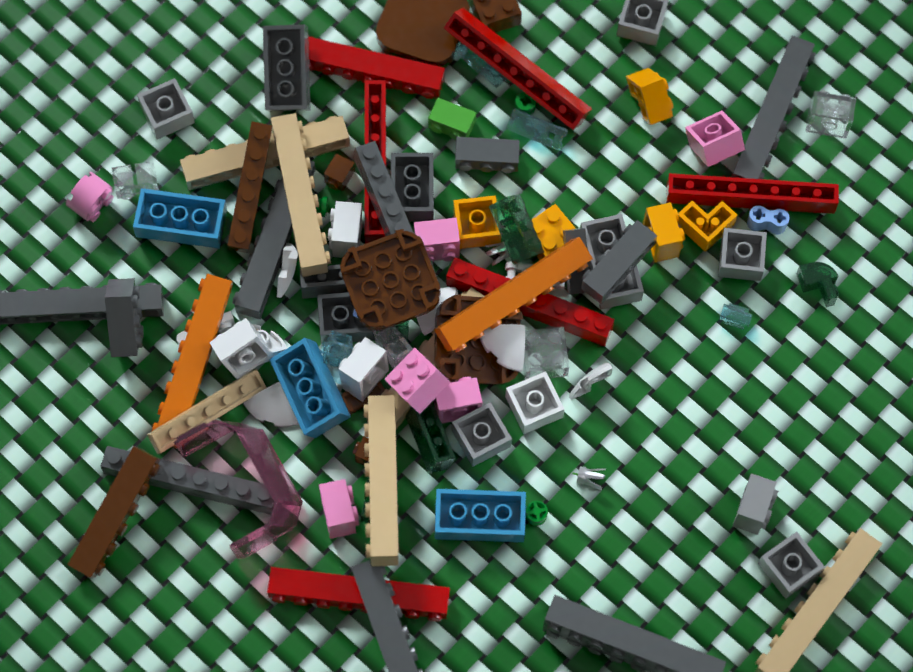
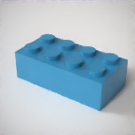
(180, 218)
(310, 388)
(480, 515)

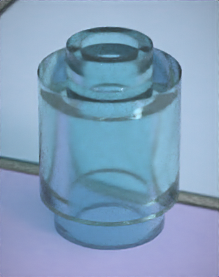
(735, 316)

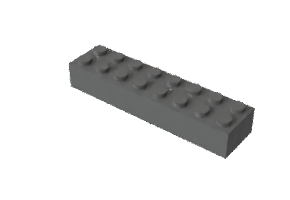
(623, 641)

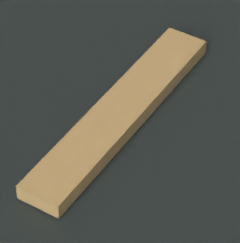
(207, 410)

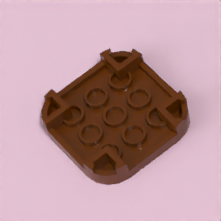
(417, 30)
(390, 280)
(473, 359)

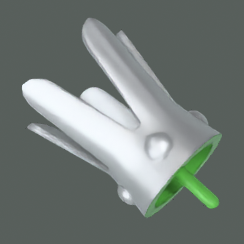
(502, 248)
(585, 473)

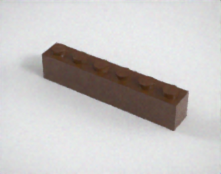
(250, 187)
(114, 512)

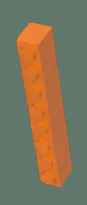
(513, 294)
(195, 348)

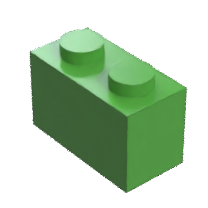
(451, 119)

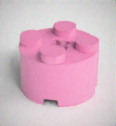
(90, 196)

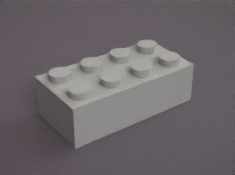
(599, 237)

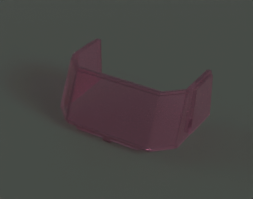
(267, 463)

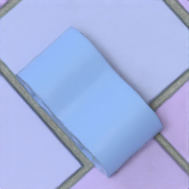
(768, 219)

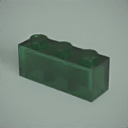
(516, 229)
(431, 439)

